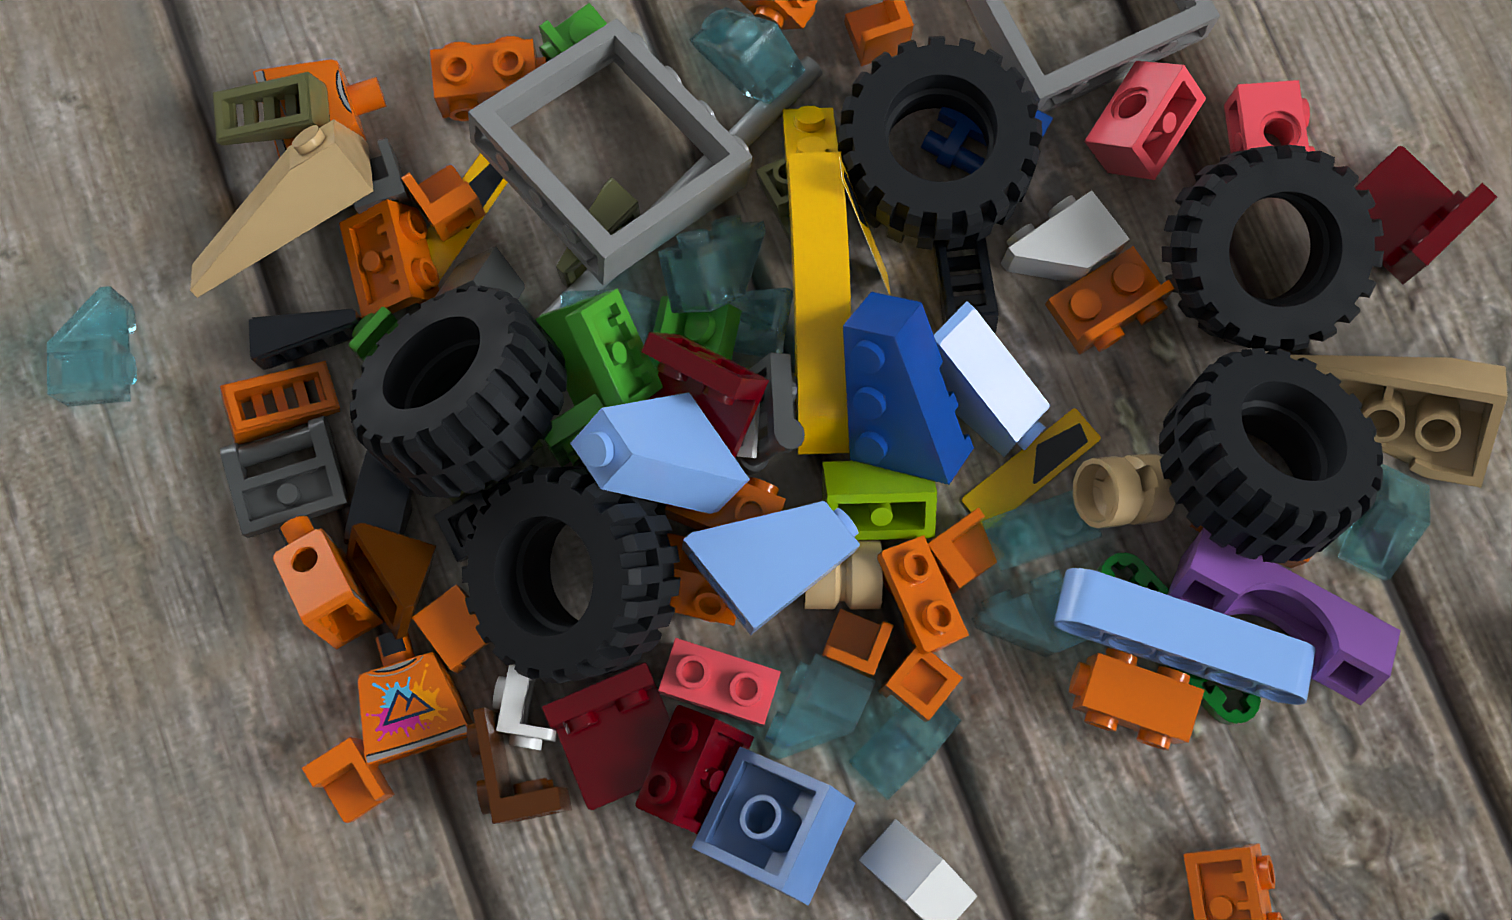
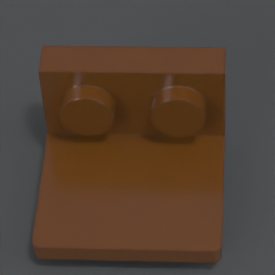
(495, 792)

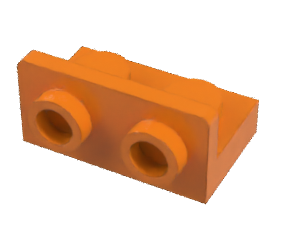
(389, 257)
(1108, 300)
(921, 596)
(1231, 883)

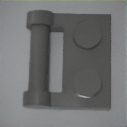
(776, 412)
(289, 492)

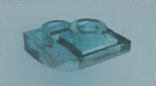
(1037, 531)

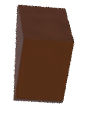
(391, 571)

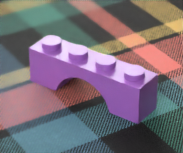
(1351, 645)

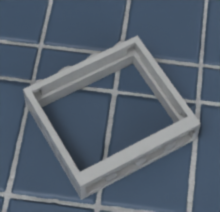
(1100, 67)
(562, 212)

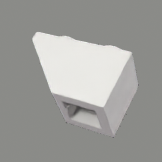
(1069, 244)

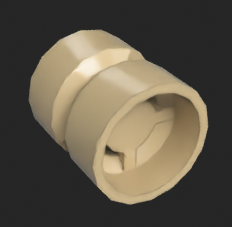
(1122, 491)
(854, 581)

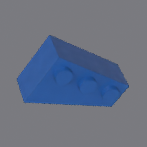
(896, 392)

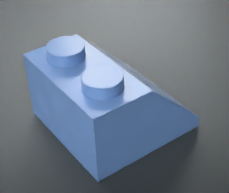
(774, 825)

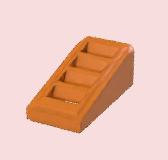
(268, 424)

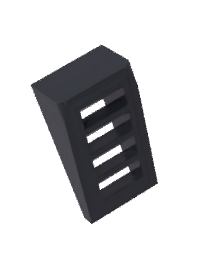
(984, 302)
(293, 336)

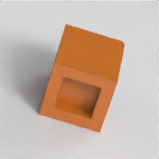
(879, 29)
(445, 201)
(963, 551)
(451, 628)
(857, 642)
(921, 683)
(349, 780)

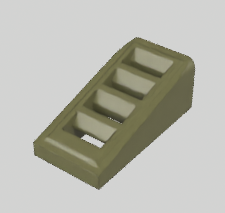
(304, 105)
(613, 210)

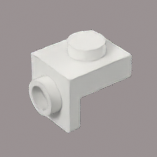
(514, 699)

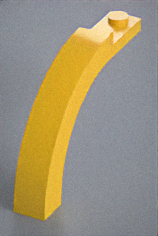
(819, 276)

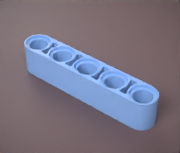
(1185, 636)

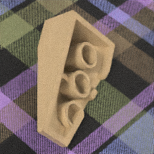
(307, 185)
(1427, 409)

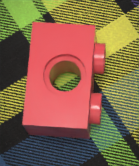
(1268, 109)
(1145, 119)
(719, 682)

